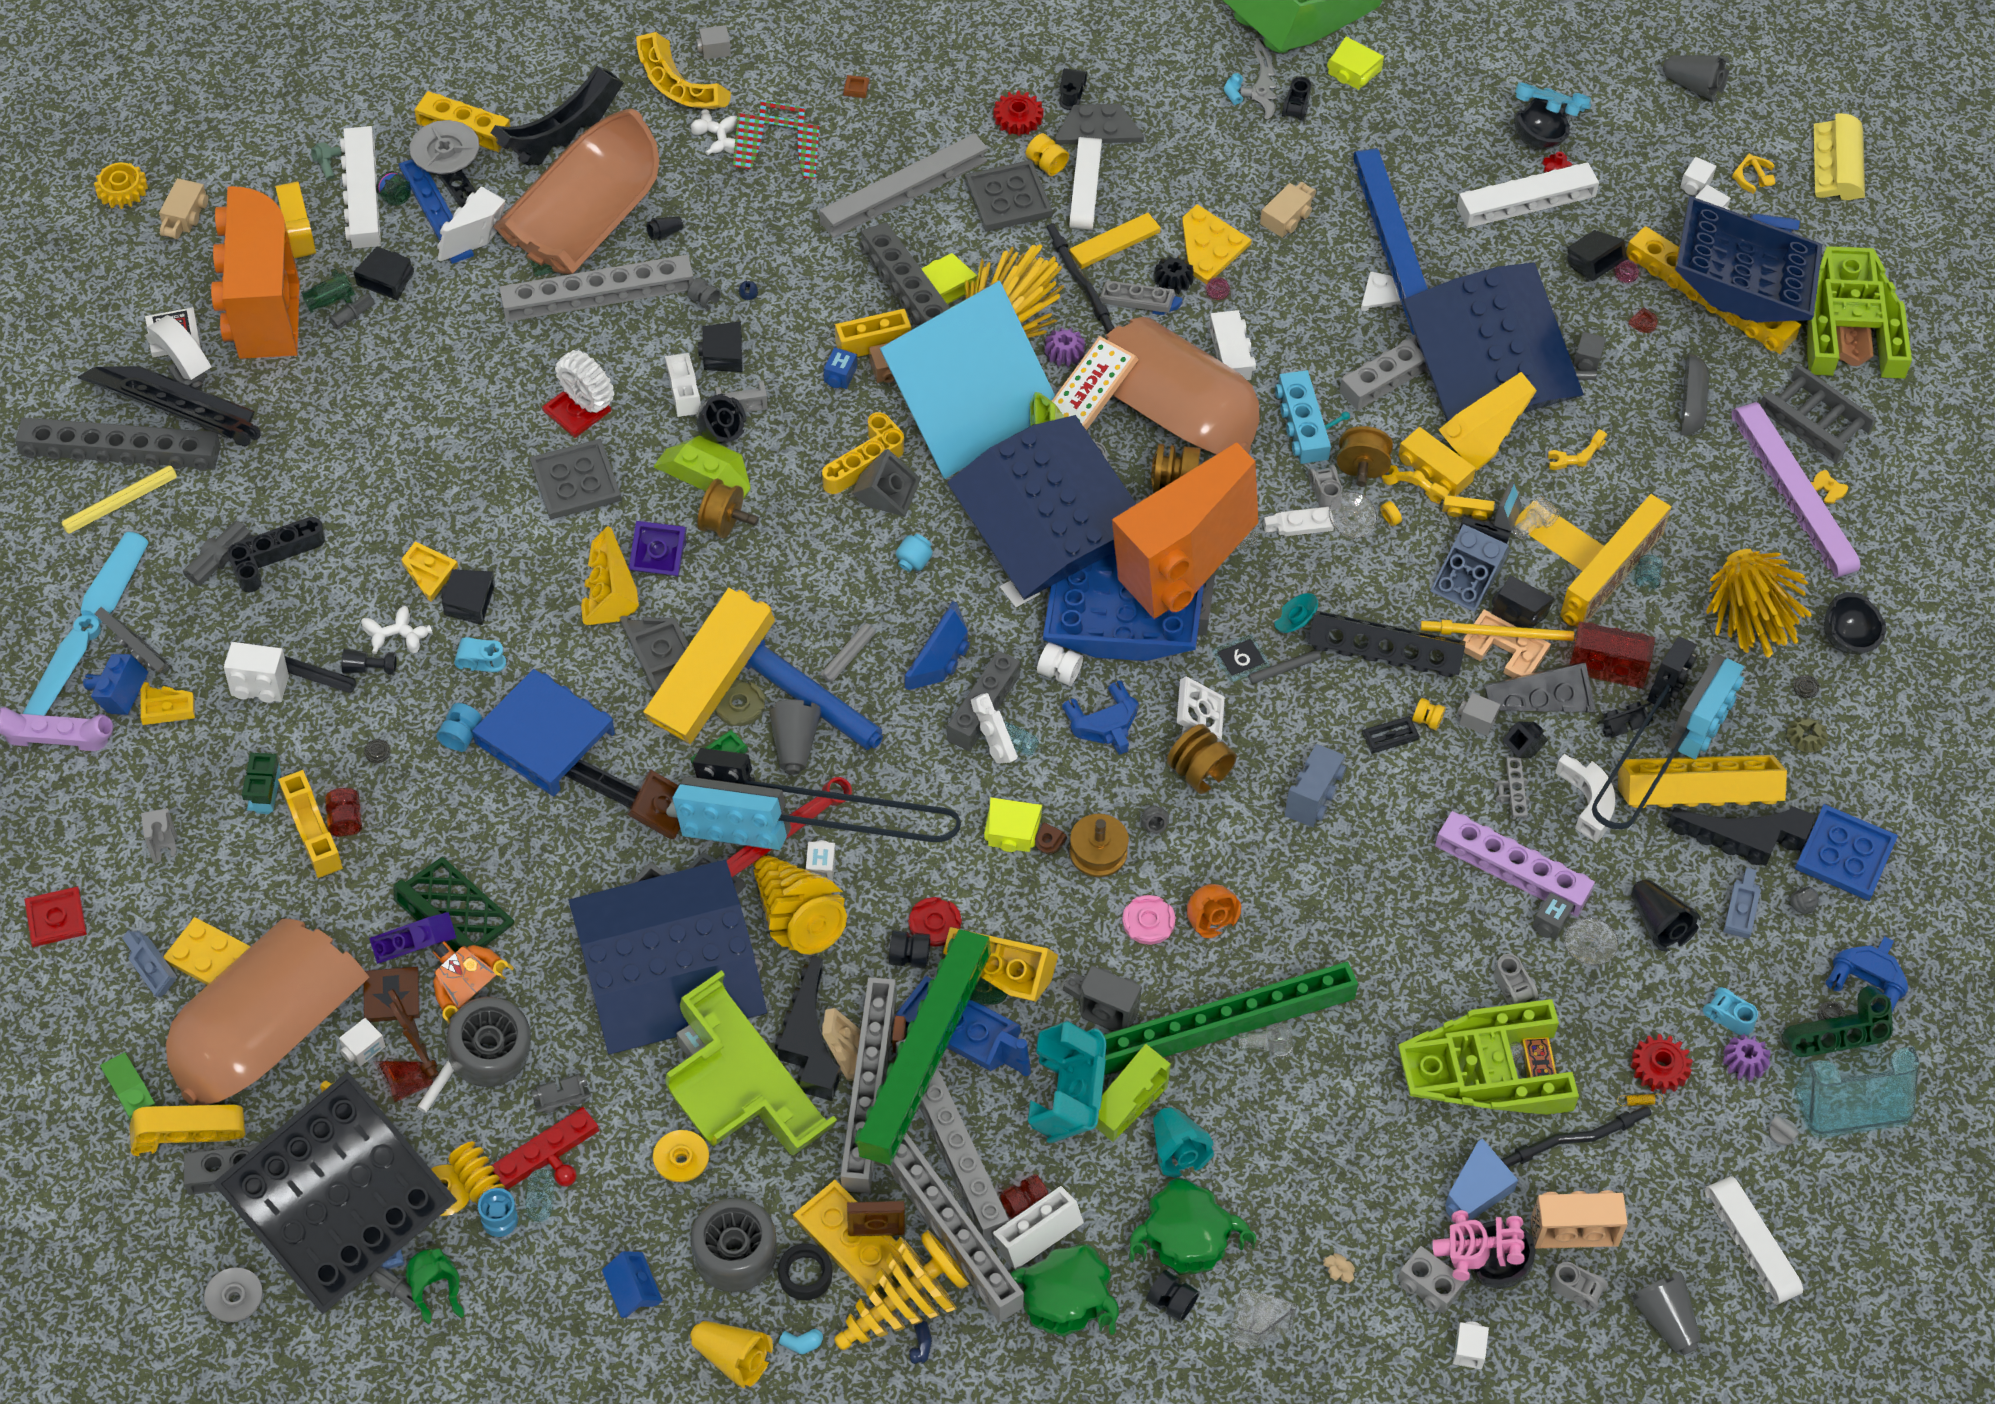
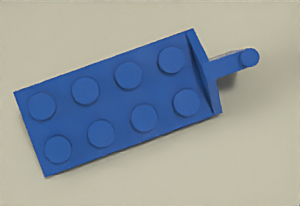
(980, 1034)

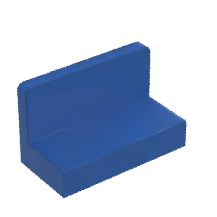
(631, 1283)

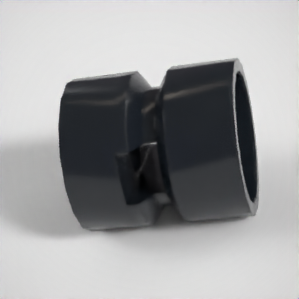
(909, 949)
(1173, 1296)

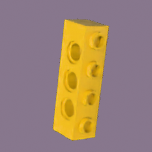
(439, 108)

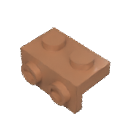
(1854, 344)

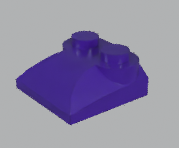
(657, 548)

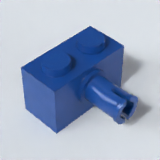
(118, 684)

